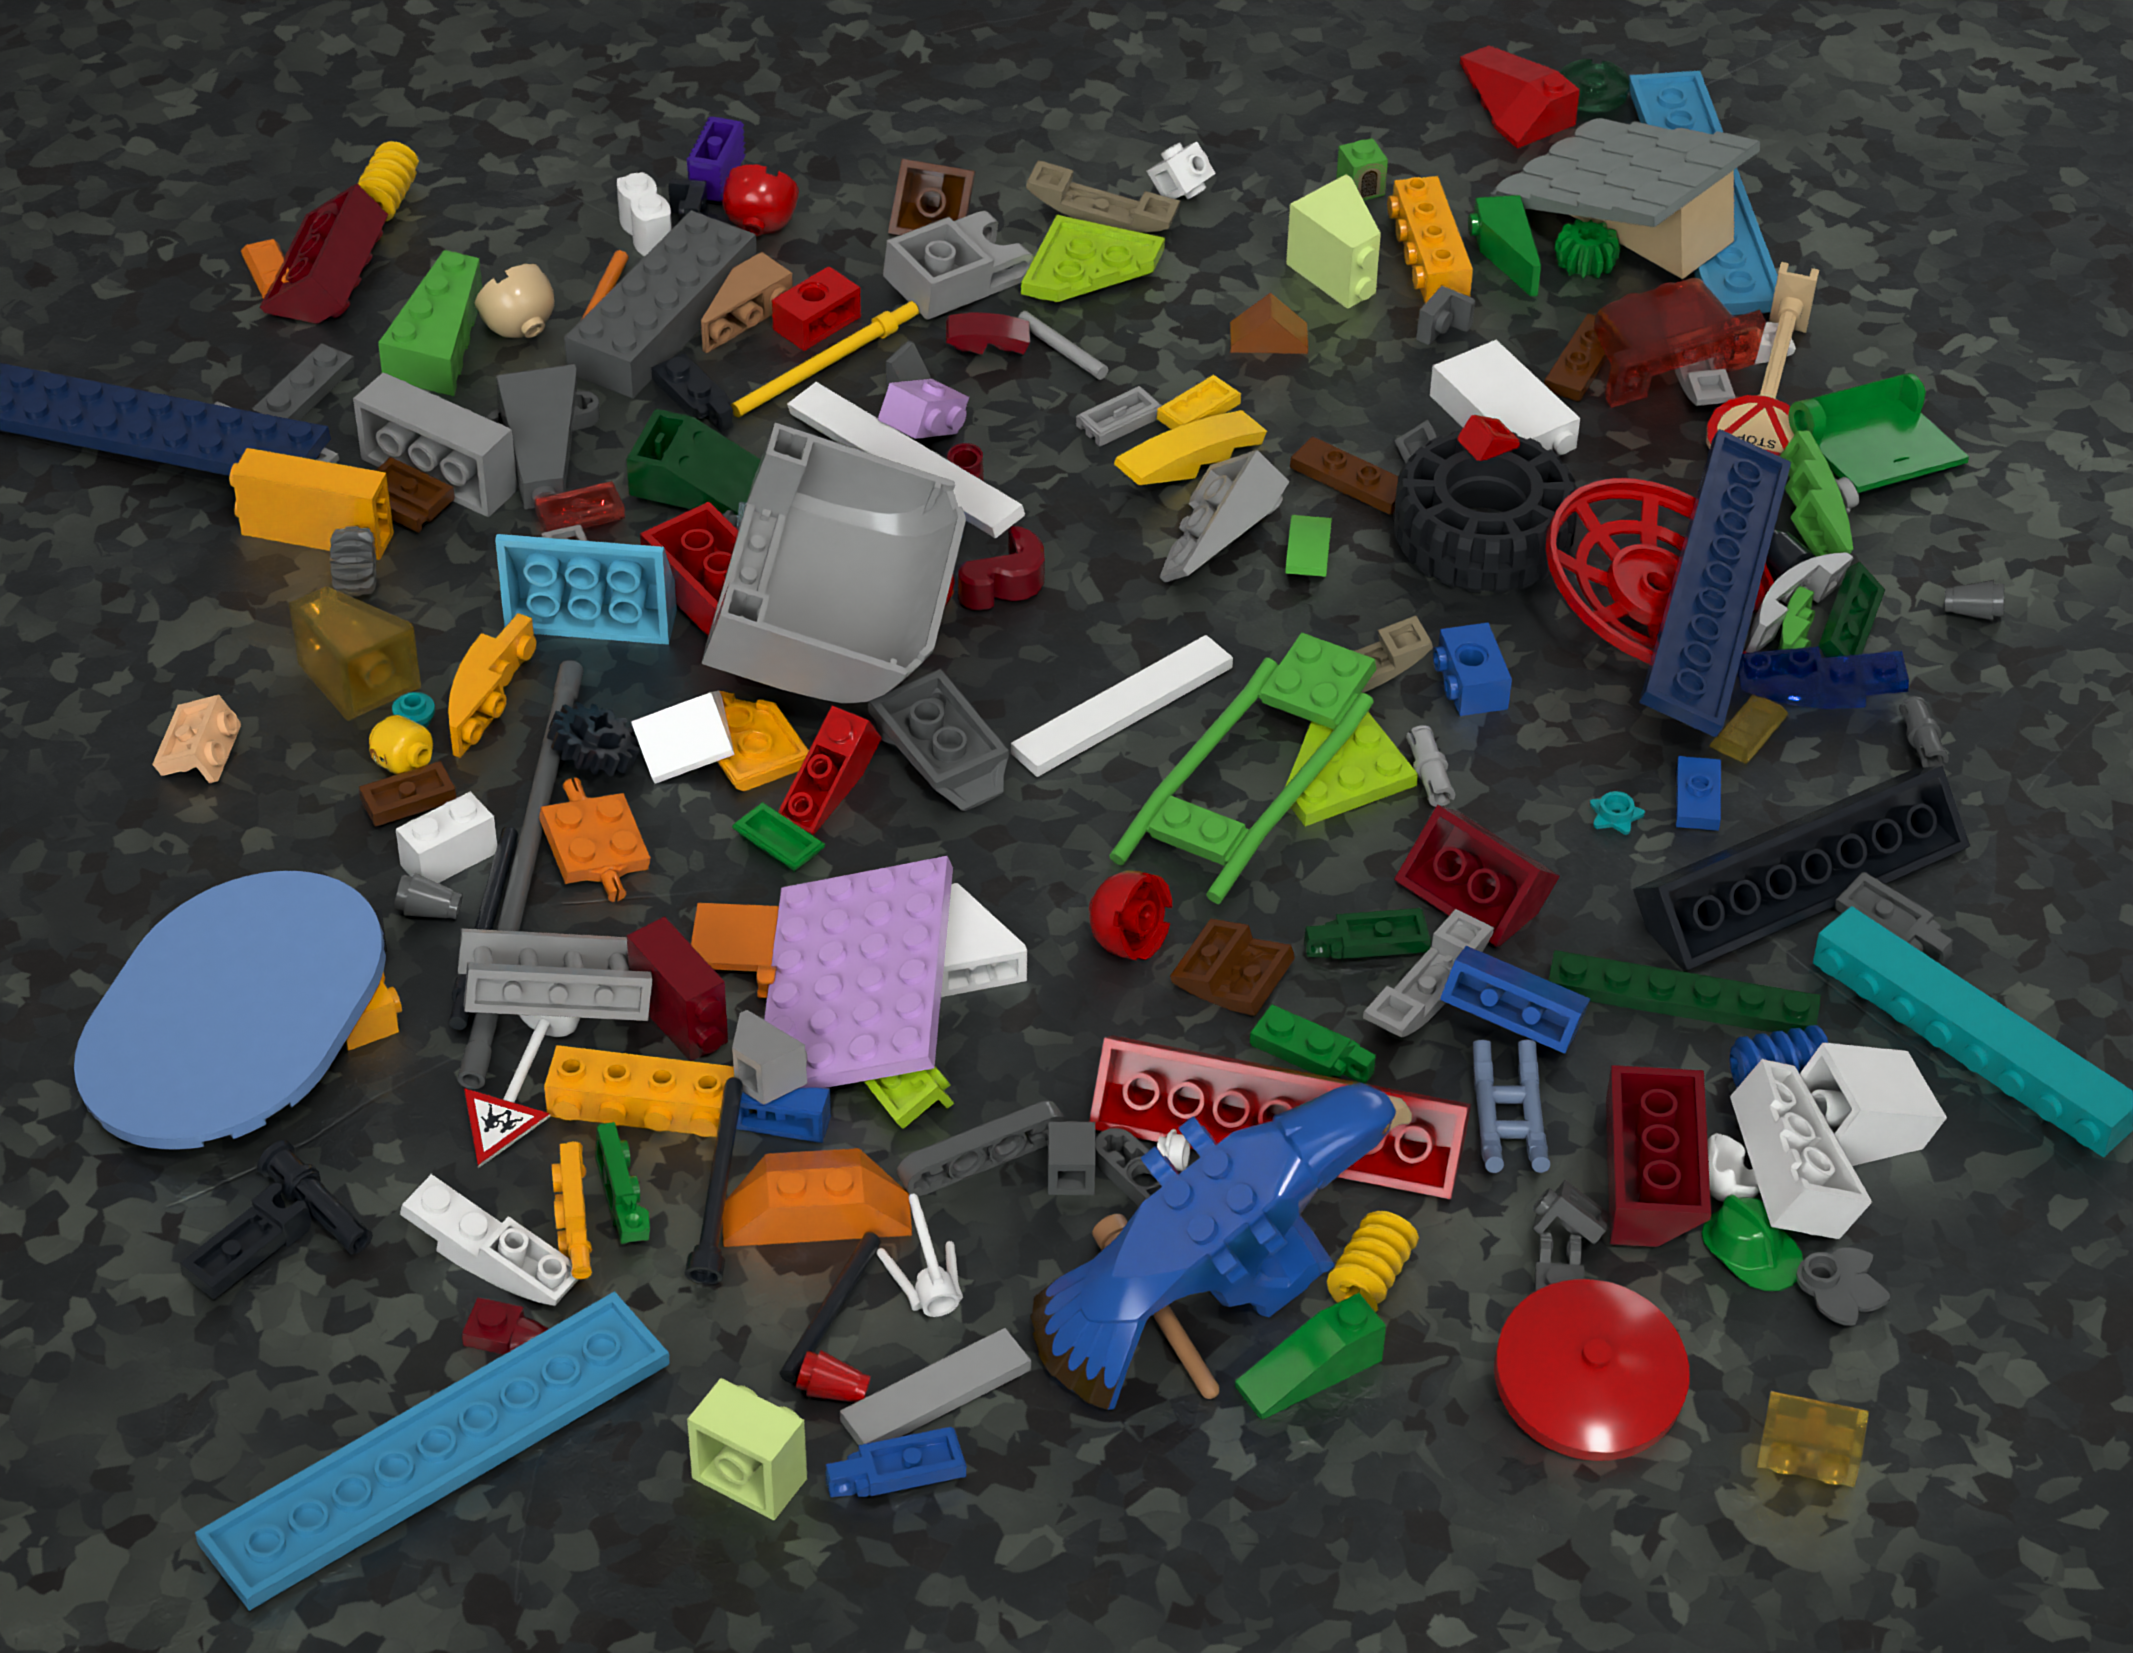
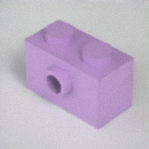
(923, 408)

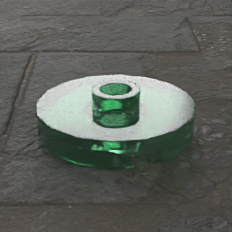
(1600, 85)

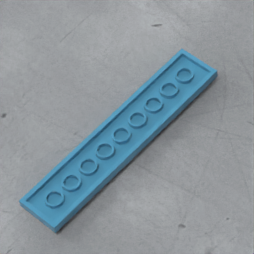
(1743, 271)
(430, 1450)

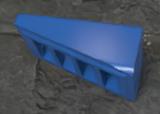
(796, 1115)

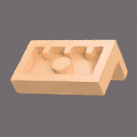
(198, 737)

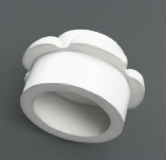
(1176, 1149)

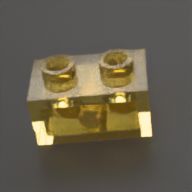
(1812, 1439)

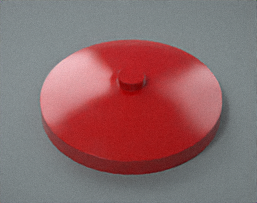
(1591, 1369)

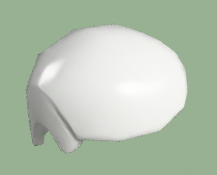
(1727, 1169)

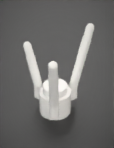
(935, 1289)

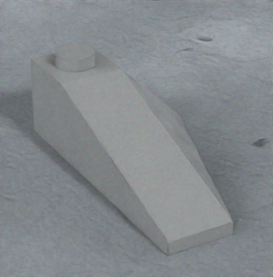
(1225, 505)

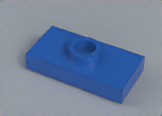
(1698, 793)

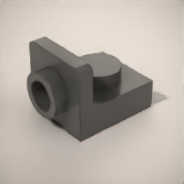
(1444, 310)
(1576, 1210)

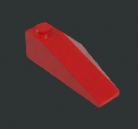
(1521, 95)

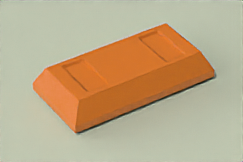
(263, 262)

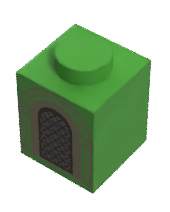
(1365, 166)

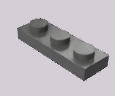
(307, 384)

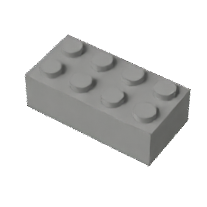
(438, 440)

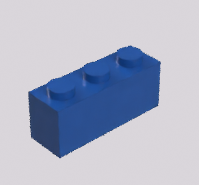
(1515, 999)

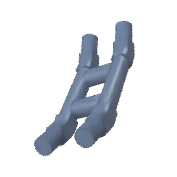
(1525, 1093)

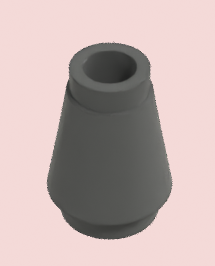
(1976, 599)
(426, 898)

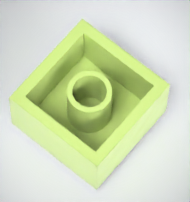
(747, 1448)

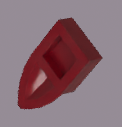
(498, 1327)

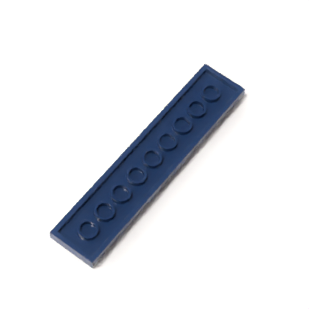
(146, 422)
(1716, 584)

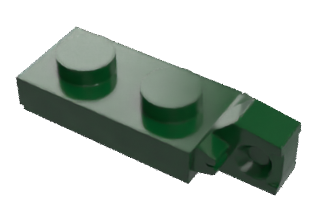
(1369, 934)

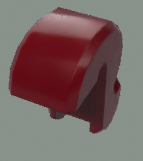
(1005, 576)

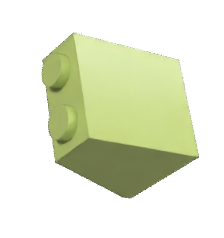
(1335, 242)

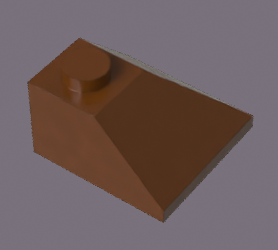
(928, 195)

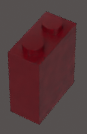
(685, 989)

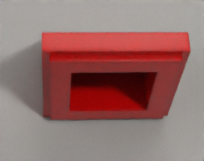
(1486, 437)

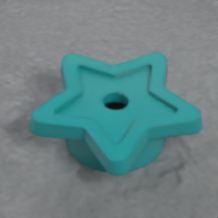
(1612, 803)

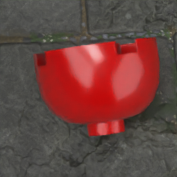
(758, 199)
(1130, 914)

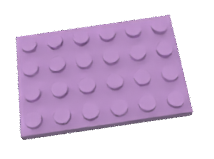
(862, 970)

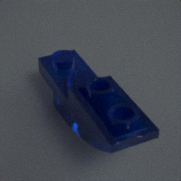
(1808, 680)

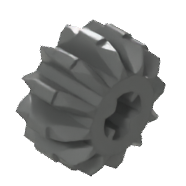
(353, 561)

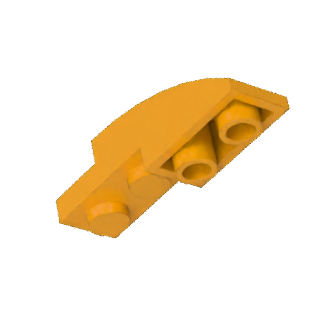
(478, 685)

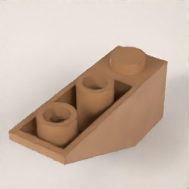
(744, 299)

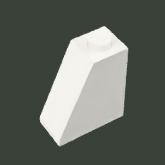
(979, 948)

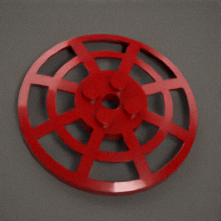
(1631, 567)

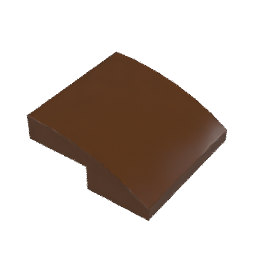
(1232, 967)

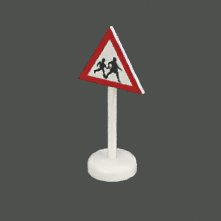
(502, 1122)

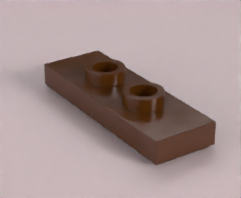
(1577, 363)
(1346, 474)

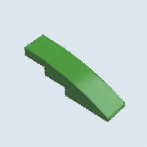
(1818, 501)

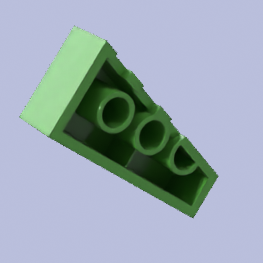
(434, 326)

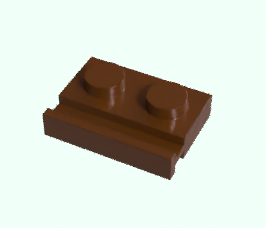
(414, 494)

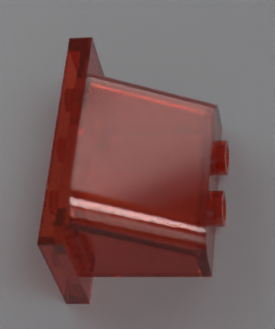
(1669, 331)

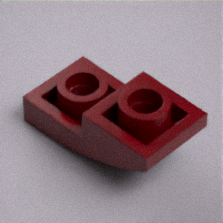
(976, 330)

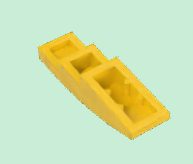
(1185, 448)

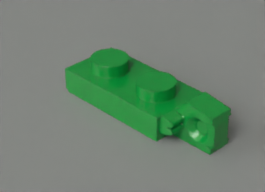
(1311, 1046)
(619, 1188)

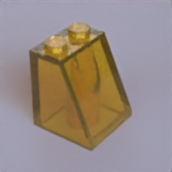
(354, 651)

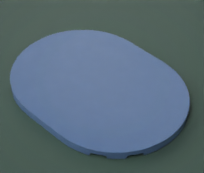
(230, 1009)

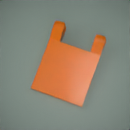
(737, 939)

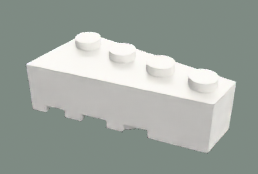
(1796, 1155)

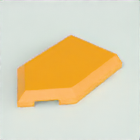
(762, 743)

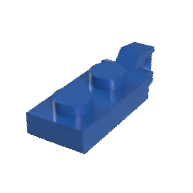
(898, 1464)

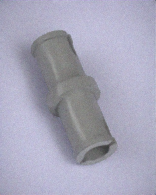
(1430, 765)

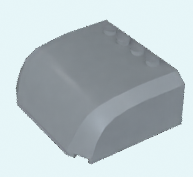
(835, 571)

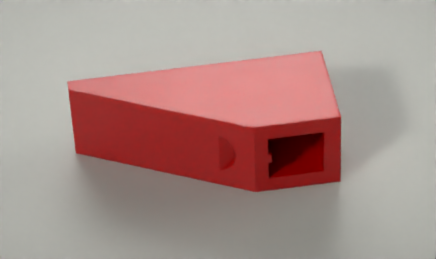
(830, 769)

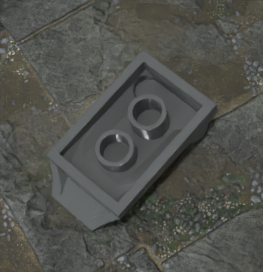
(943, 739)

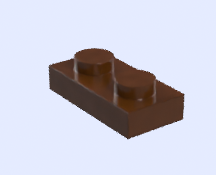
(407, 793)

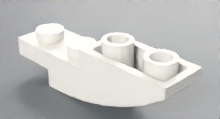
(490, 1249)

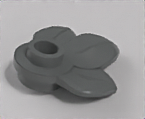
(1842, 1285)

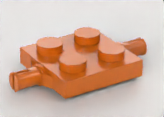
(594, 839)

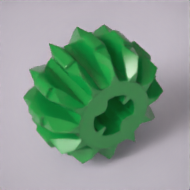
(1587, 248)

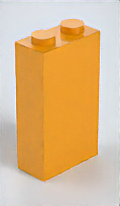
(308, 499)

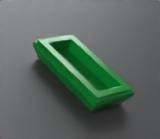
(778, 836)

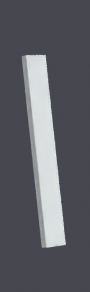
(858, 429)

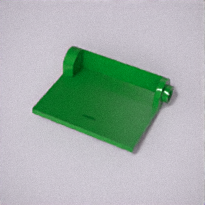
(1877, 432)

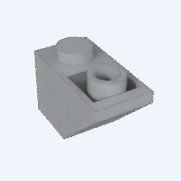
(767, 1059)

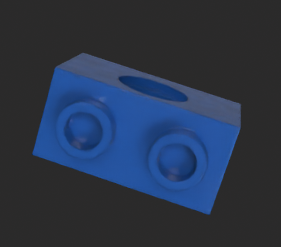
(1473, 669)

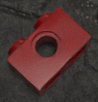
(816, 308)

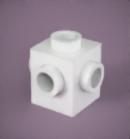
(1181, 171)

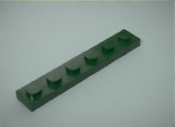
(1684, 993)

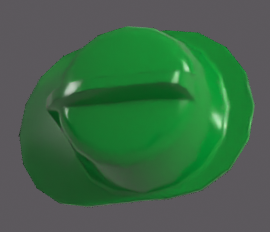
(1750, 1246)

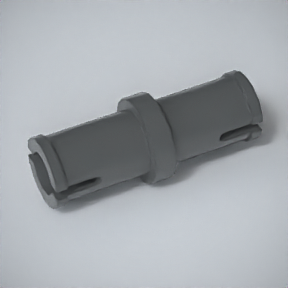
(1923, 732)

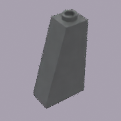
(541, 415)

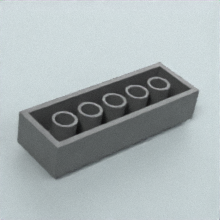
(657, 304)

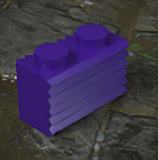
(716, 154)

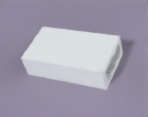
(1499, 386)

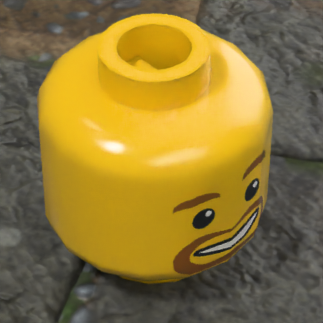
(400, 744)

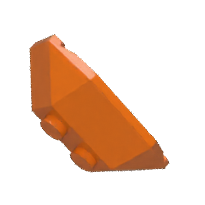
(815, 1199)

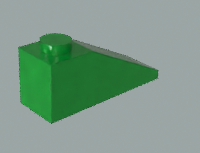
(1506, 239)
(1315, 1357)

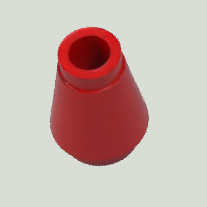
(831, 1378)

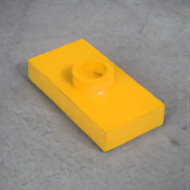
(1201, 401)

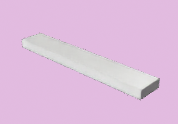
(1121, 705)

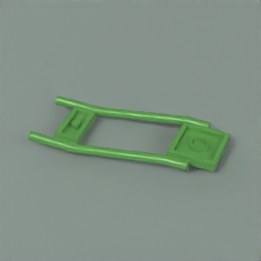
(1311, 682)

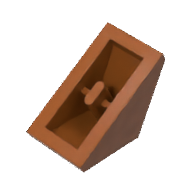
(1269, 328)

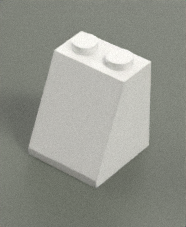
(1872, 1100)

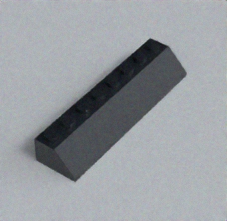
(1802, 866)

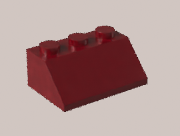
(1475, 872)

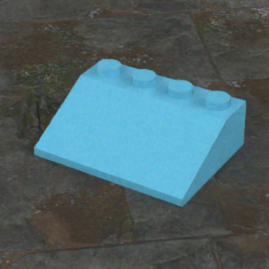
(587, 588)

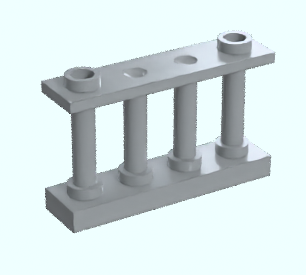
(551, 975)

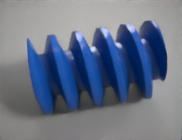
(1791, 1048)

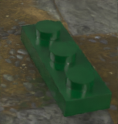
(1852, 613)

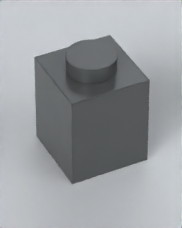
(1071, 1158)

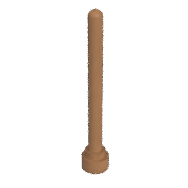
(1104, 1234)

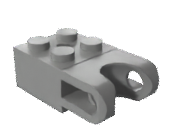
(953, 263)

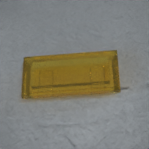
(1749, 728)

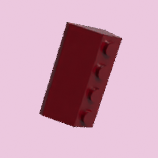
(326, 258)
(1656, 1154)

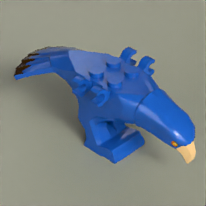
(1215, 1228)

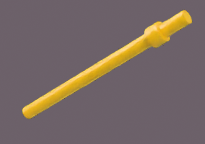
(880, 326)

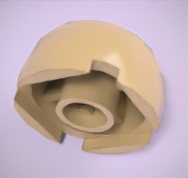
(518, 303)

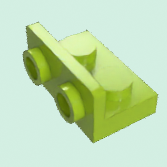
(910, 1093)

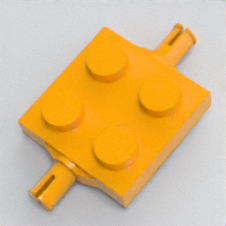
(571, 1209)

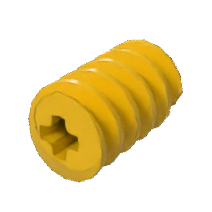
(389, 175)
(1373, 1258)

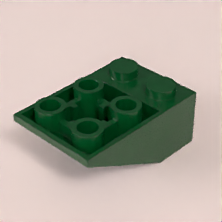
(689, 464)

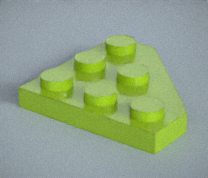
(1088, 257)
(1358, 774)

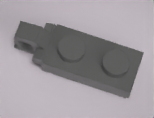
(1897, 915)

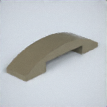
(1056, 189)
(1397, 650)

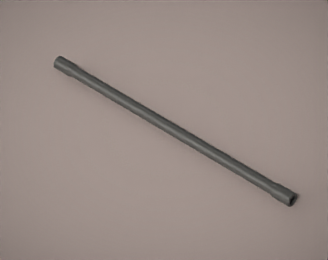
(565, 691)

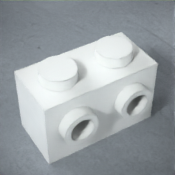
(447, 839)

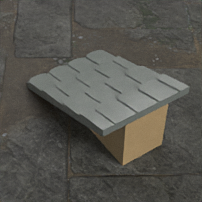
(1651, 184)

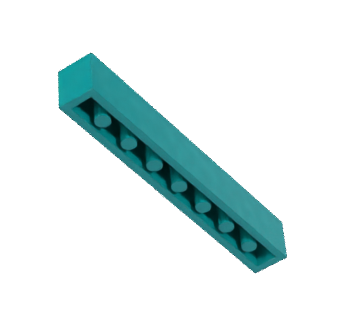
(1976, 1030)

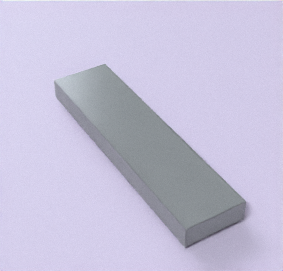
(936, 1389)

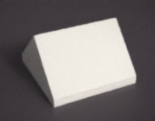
(684, 736)

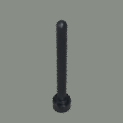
(705, 1262)

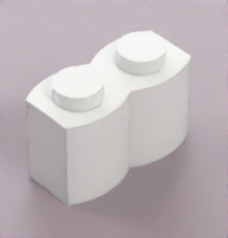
(643, 211)

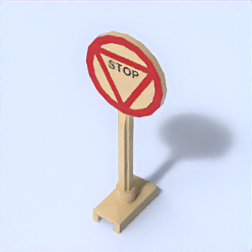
(1763, 418)

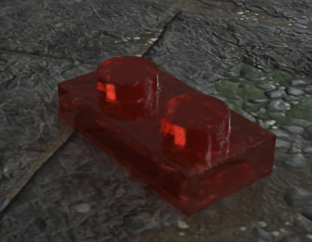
(582, 506)

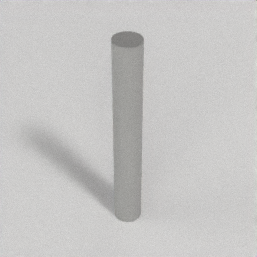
(1065, 346)

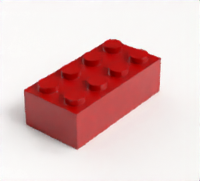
(699, 556)

